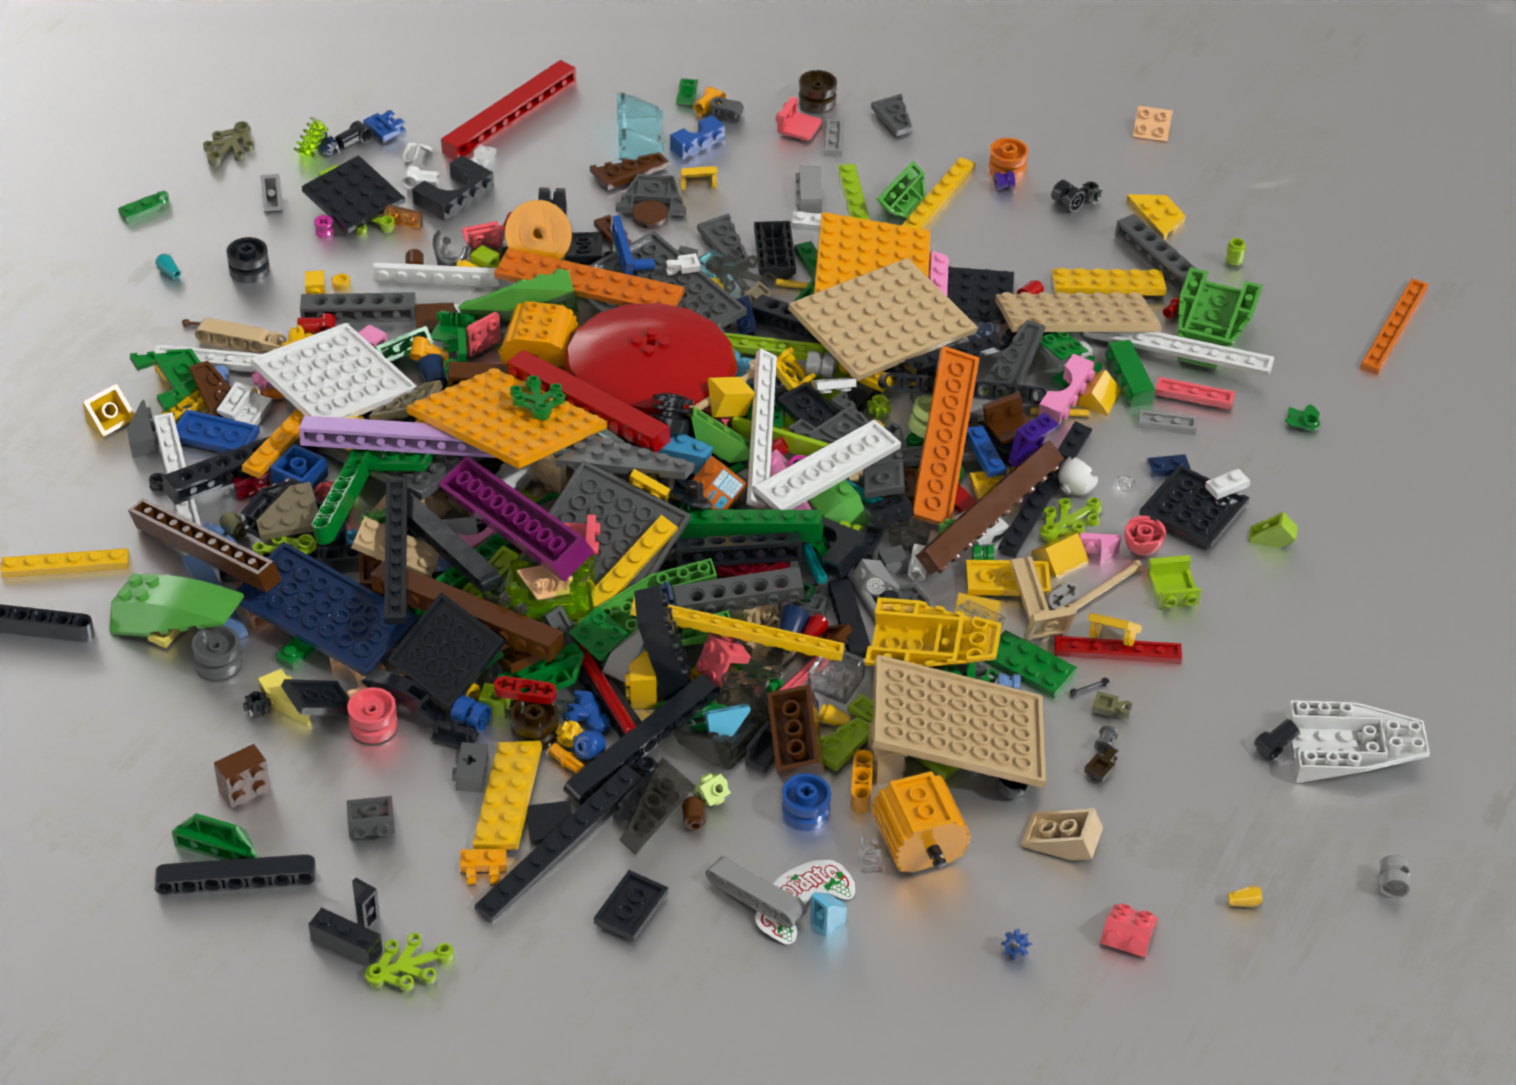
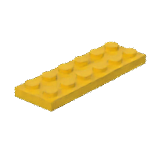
(1108, 281)
(507, 795)

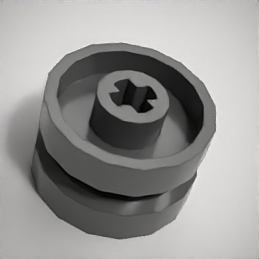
(216, 652)

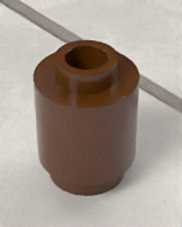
(414, 256)
(693, 813)

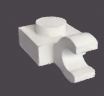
(686, 263)

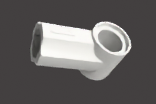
(414, 176)
(916, 570)

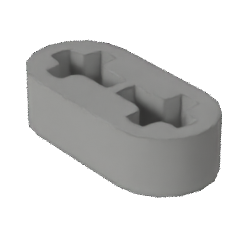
(1058, 592)

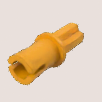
(565, 758)

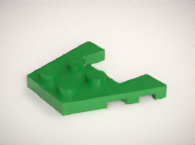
(175, 368)

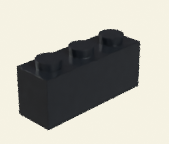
(345, 937)

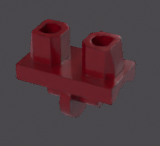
(250, 486)

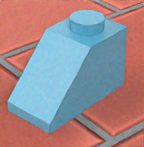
(726, 719)
(827, 912)

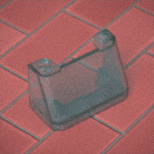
(638, 127)

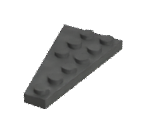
(623, 457)

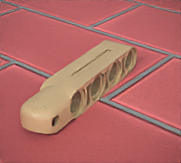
(238, 336)

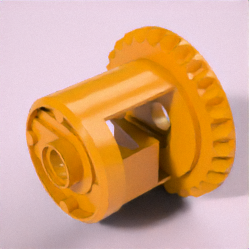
(539, 229)

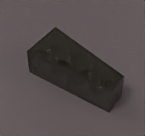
(658, 801)

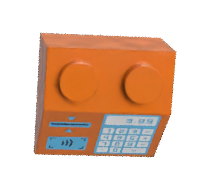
(720, 484)

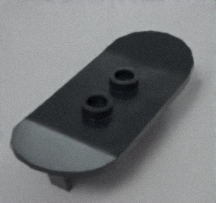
(691, 496)

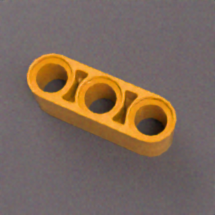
(861, 781)

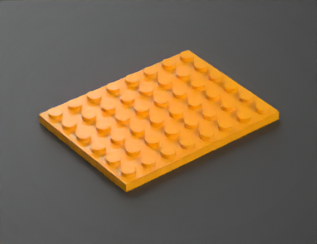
(859, 246)
(485, 417)

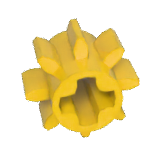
(567, 733)

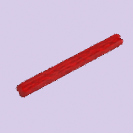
(606, 691)

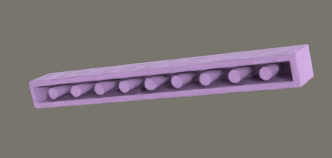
(382, 436)

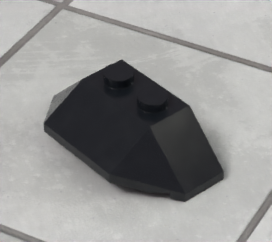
(261, 503)

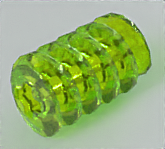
(312, 138)

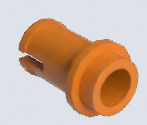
(272, 393)

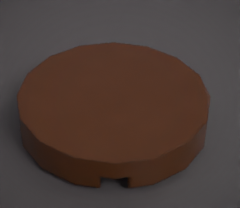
(650, 213)

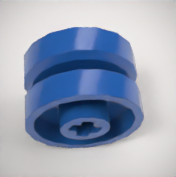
(806, 802)

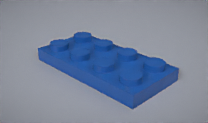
(214, 431)

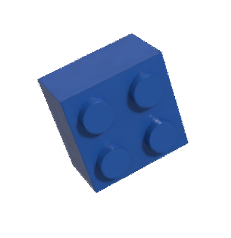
(300, 466)

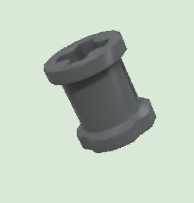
(1106, 738)

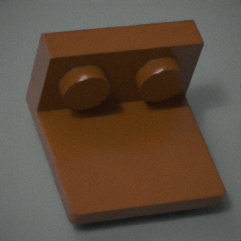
(1005, 417)

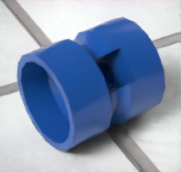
(471, 713)

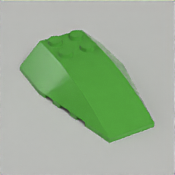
(1214, 310)
(169, 602)

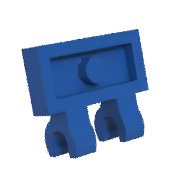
(384, 125)

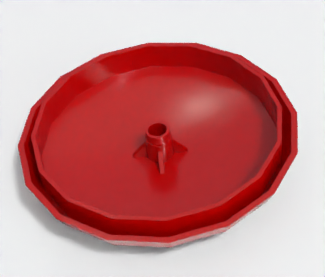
(650, 351)

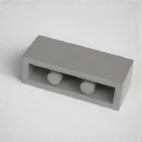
(809, 189)

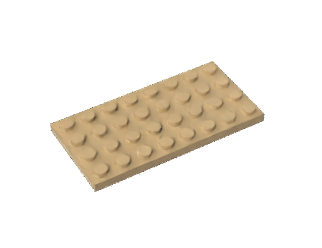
(1079, 312)

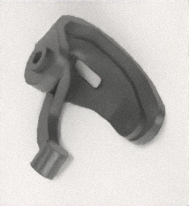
(440, 255)

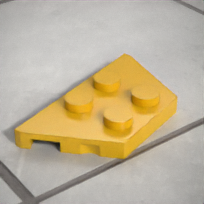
(1158, 212)

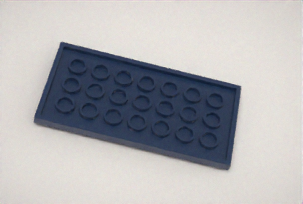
(326, 611)

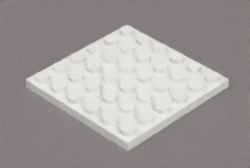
(333, 374)

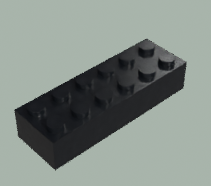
(662, 641)

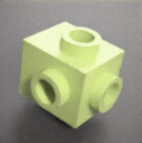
(711, 789)

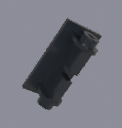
(451, 735)

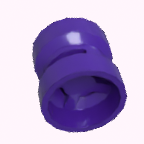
(1004, 180)

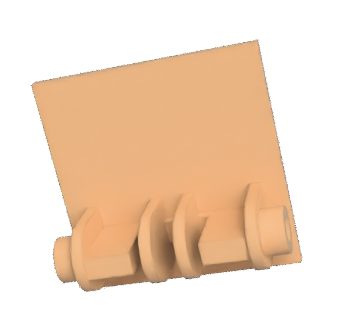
(1152, 123)
(544, 583)

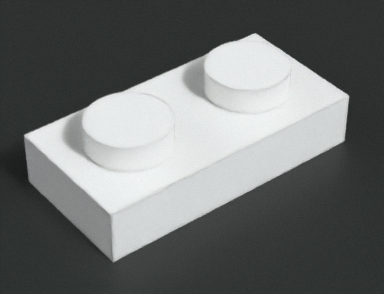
(806, 221)
(1227, 483)

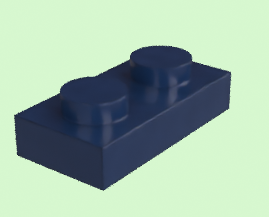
(1166, 464)

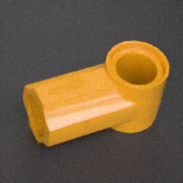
(703, 105)
(421, 347)

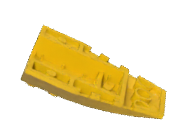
(930, 635)

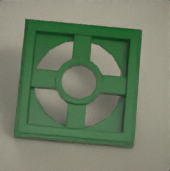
(456, 344)

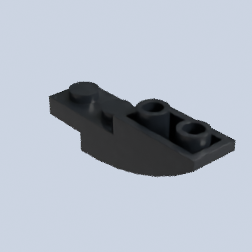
(407, 694)

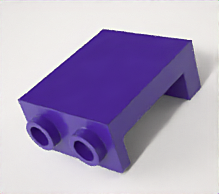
(1030, 437)

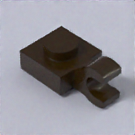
(1102, 766)

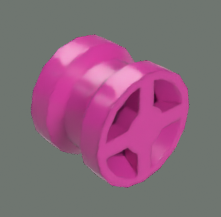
(323, 226)

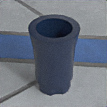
(432, 369)
(792, 619)

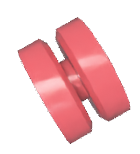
(372, 715)

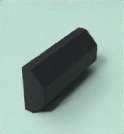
(775, 248)

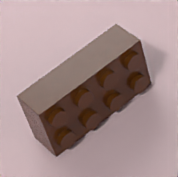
(795, 732)

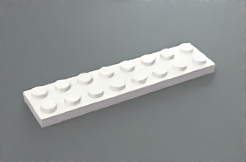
(827, 467)

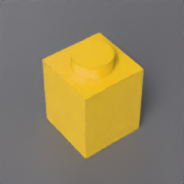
(314, 282)

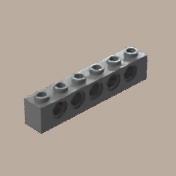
(1153, 250)
(361, 307)
(754, 591)

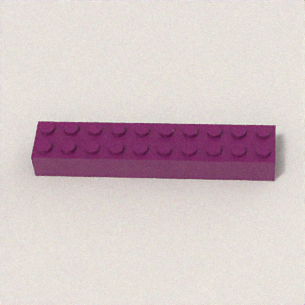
(516, 518)

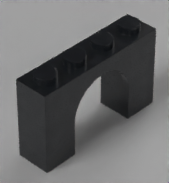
(446, 203)
(847, 550)

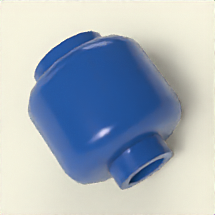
(589, 744)

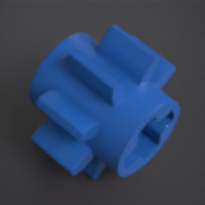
(1013, 948)

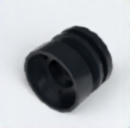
(671, 411)

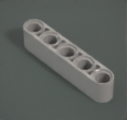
(756, 892)

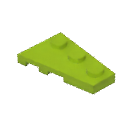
(844, 742)

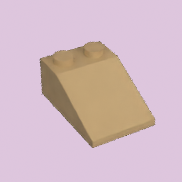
(1064, 833)

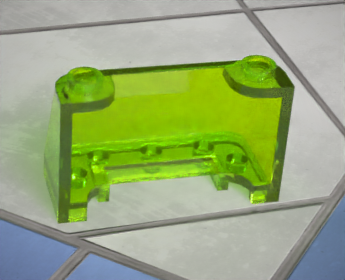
(576, 604)

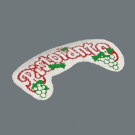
(802, 882)

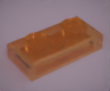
(405, 217)

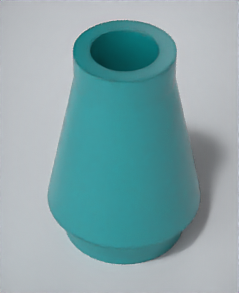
(167, 265)

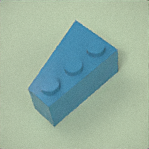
(688, 448)

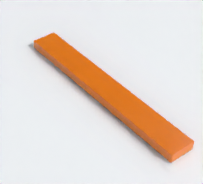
(1394, 326)

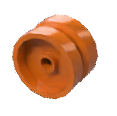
(1008, 155)

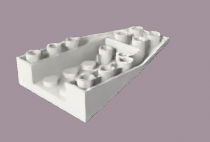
(1351, 739)

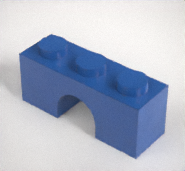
(688, 143)

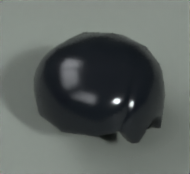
(1011, 789)

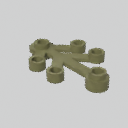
(240, 129)

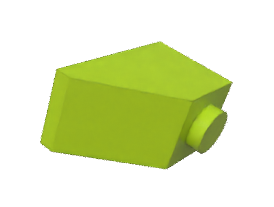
(1274, 531)

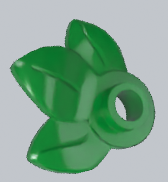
(1304, 419)

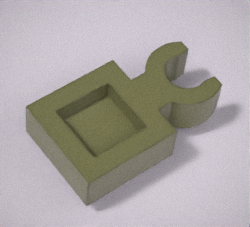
(1108, 705)

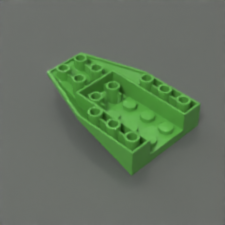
(548, 289)
(620, 605)

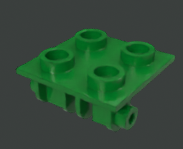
(449, 323)
(1062, 345)
(598, 634)

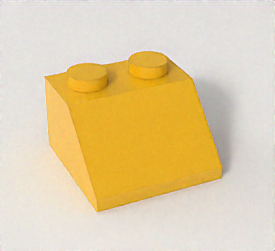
(641, 683)

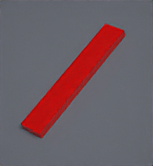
(1116, 650)

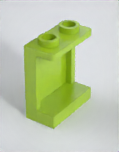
(1173, 581)

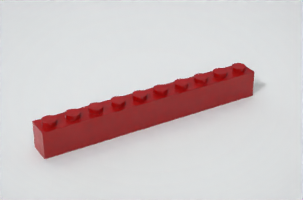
(508, 110)
(620, 417)

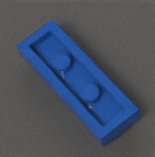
(985, 451)

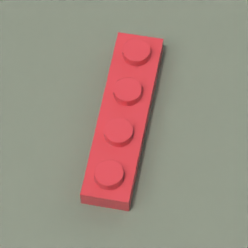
(1194, 393)

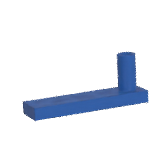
(623, 250)

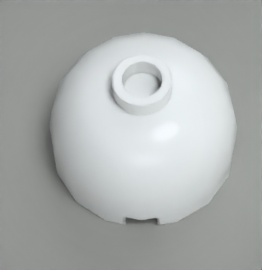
(1076, 477)

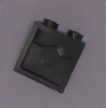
(889, 510)

